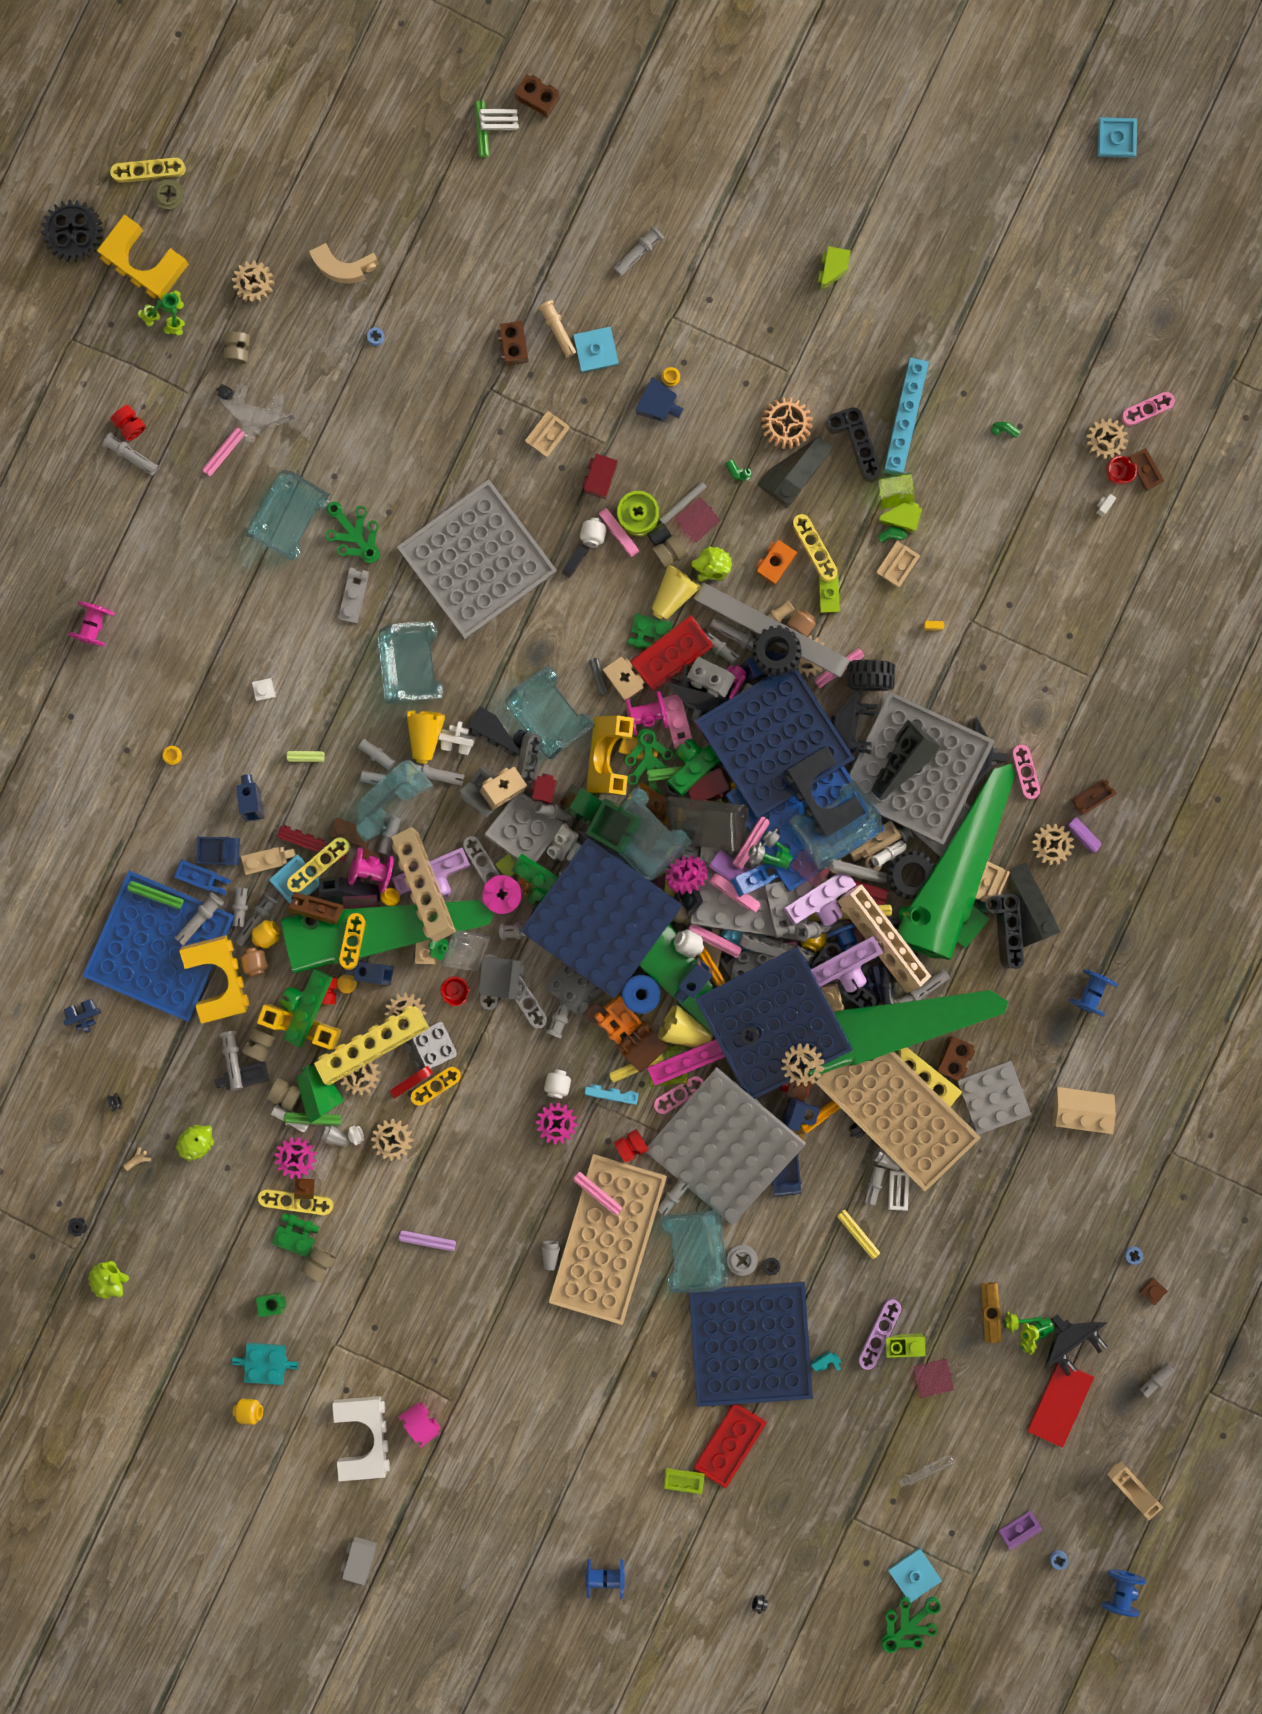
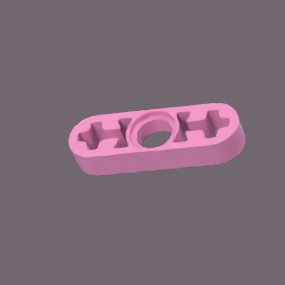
(1162, 408)
(618, 532)
(1024, 787)
(728, 889)
(671, 1092)

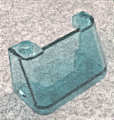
(286, 514)
(408, 662)
(546, 712)
(404, 781)
(845, 839)
(653, 844)
(696, 1251)

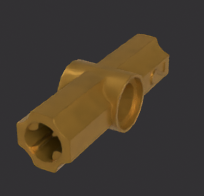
(991, 1325)

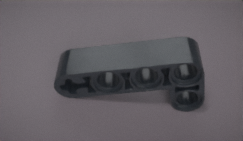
(857, 445)
(1005, 931)
(824, 956)

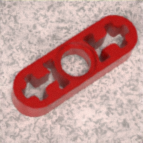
(411, 1081)

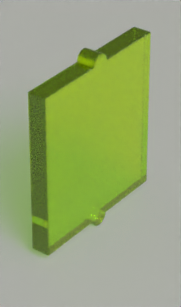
(896, 490)

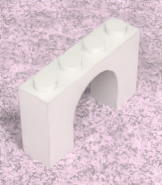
(368, 1411)

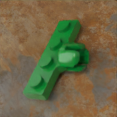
(697, 763)
(535, 874)
(304, 1006)

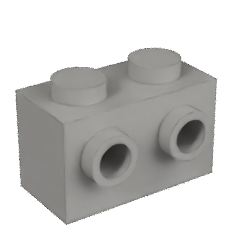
(710, 677)
(359, 1560)

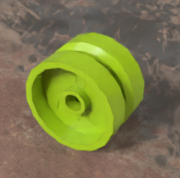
(637, 502)

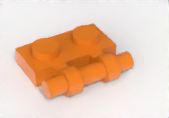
(625, 1018)

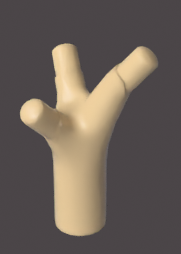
(138, 1158)

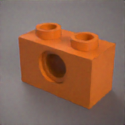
(774, 573)

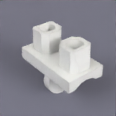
(457, 735)
(562, 843)

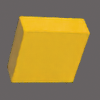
(933, 625)

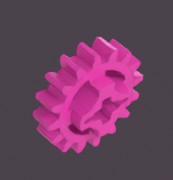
(686, 874)
(563, 1130)
(290, 1150)

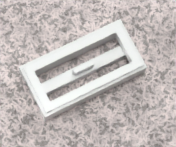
(498, 112)
(898, 1190)

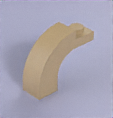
(339, 271)
(1134, 1490)

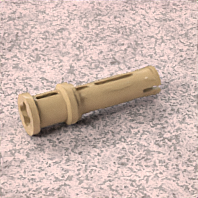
(553, 320)

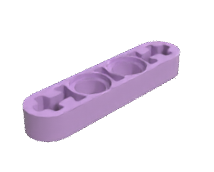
(876, 1332)

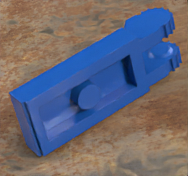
(199, 876)
(753, 879)

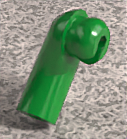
(1006, 427)
(738, 473)
(893, 533)

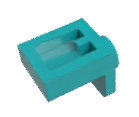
(822, 1362)

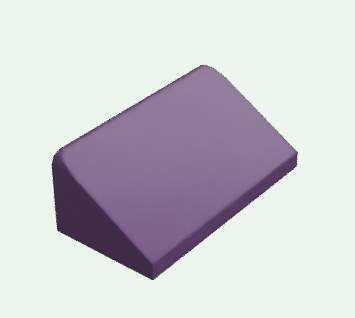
(1084, 835)
(724, 866)
(1020, 1530)

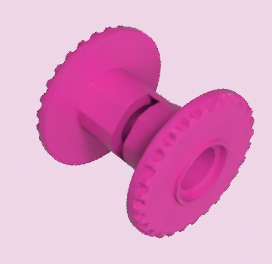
(91, 624)
(648, 713)
(372, 868)

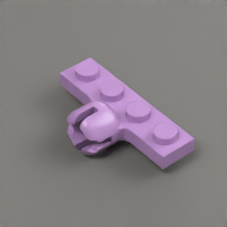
(442, 869)
(821, 901)
(848, 965)

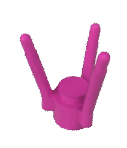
(740, 676)

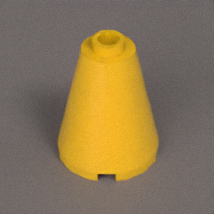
(424, 733)

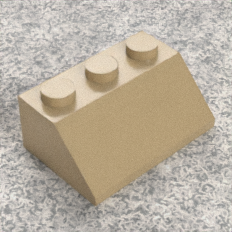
(1084, 1110)

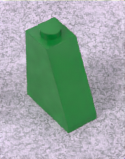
(317, 1096)

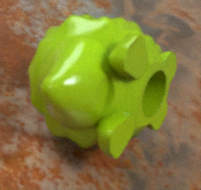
(712, 564)
(195, 1142)
(107, 1280)

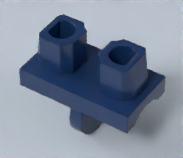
(877, 981)
(89, 1011)

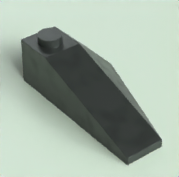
(792, 474)
(912, 752)
(1035, 914)

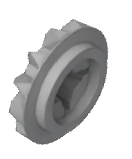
(732, 1260)

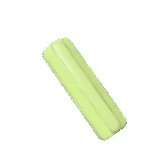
(305, 756)

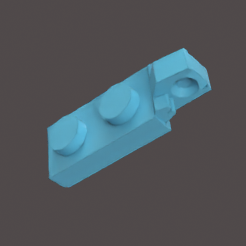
(613, 1094)

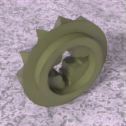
(163, 188)

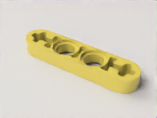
(148, 167)
(818, 546)
(316, 862)
(295, 1204)

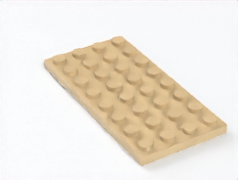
(901, 1115)
(608, 1248)

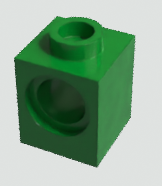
(262, 1306)

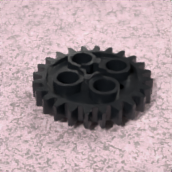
(72, 247)

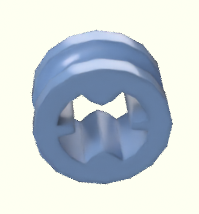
(371, 340)
(1139, 1253)
(1062, 1555)

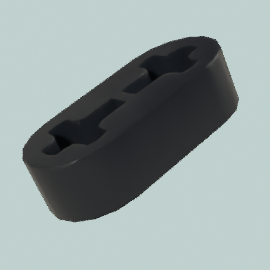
(575, 560)

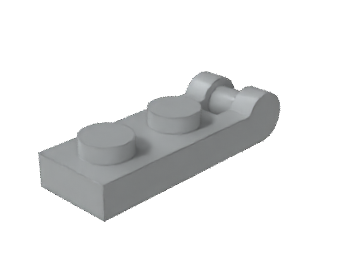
(353, 596)
(777, 900)

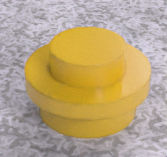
(670, 376)
(172, 755)
(390, 897)
(347, 984)

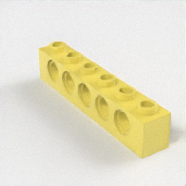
(416, 1026)
(949, 1092)

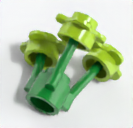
(169, 303)
(1031, 1333)

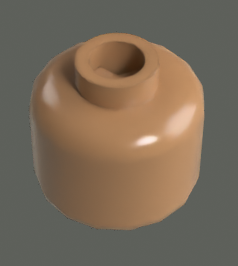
(802, 622)
(254, 962)

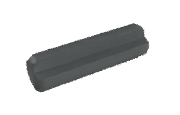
(598, 676)

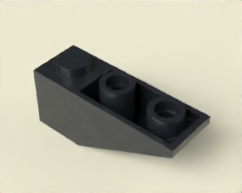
(489, 725)
(335, 888)

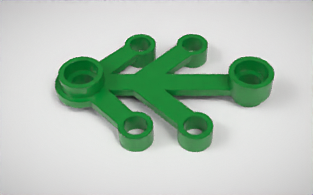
(355, 534)
(649, 760)
(909, 1626)

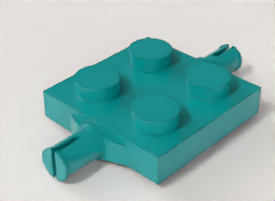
(265, 1363)

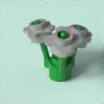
(758, 855)

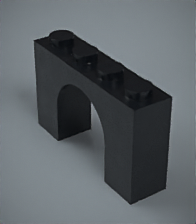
(801, 778)

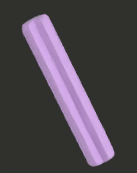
(425, 1240)

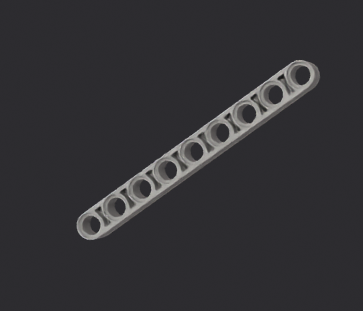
(757, 621)

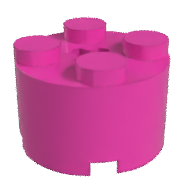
(508, 885)
(419, 1424)

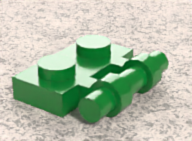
(648, 627)
(293, 1240)

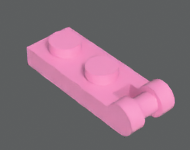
(677, 719)

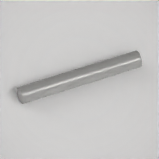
(682, 503)

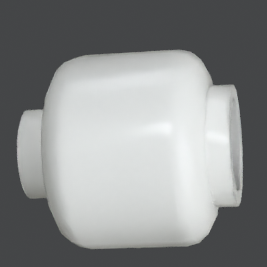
(593, 532)
(688, 943)
(557, 1084)

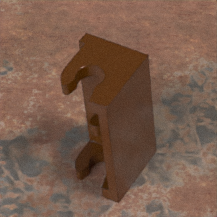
(1093, 796)

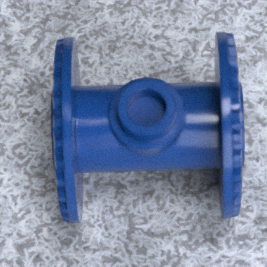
(845, 936)
(1093, 992)
(646, 1004)
(605, 1578)
(1125, 1593)

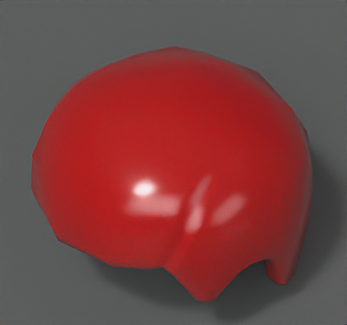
(1121, 470)
(454, 991)

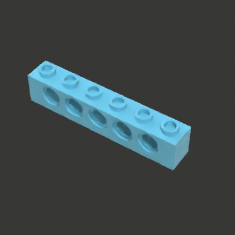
(905, 416)

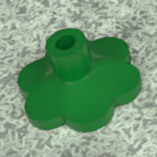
(438, 948)

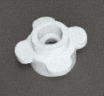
(355, 1135)

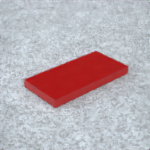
(671, 652)
(1060, 1405)
(729, 1444)

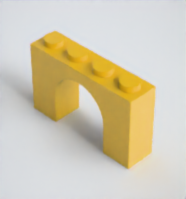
(116, 251)
(604, 735)
(217, 952)
(319, 1033)

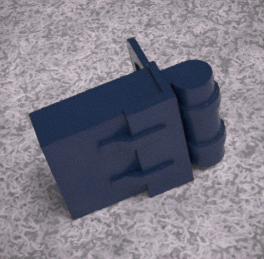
(218, 850)
(795, 1112)
(788, 1180)

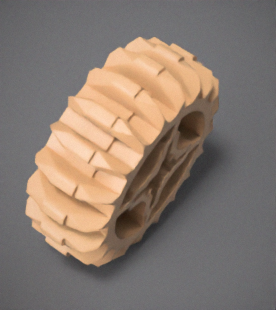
(784, 439)

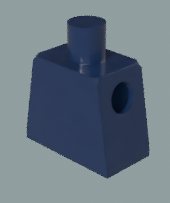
(658, 402)
(752, 670)
(249, 805)
(375, 973)
(697, 973)

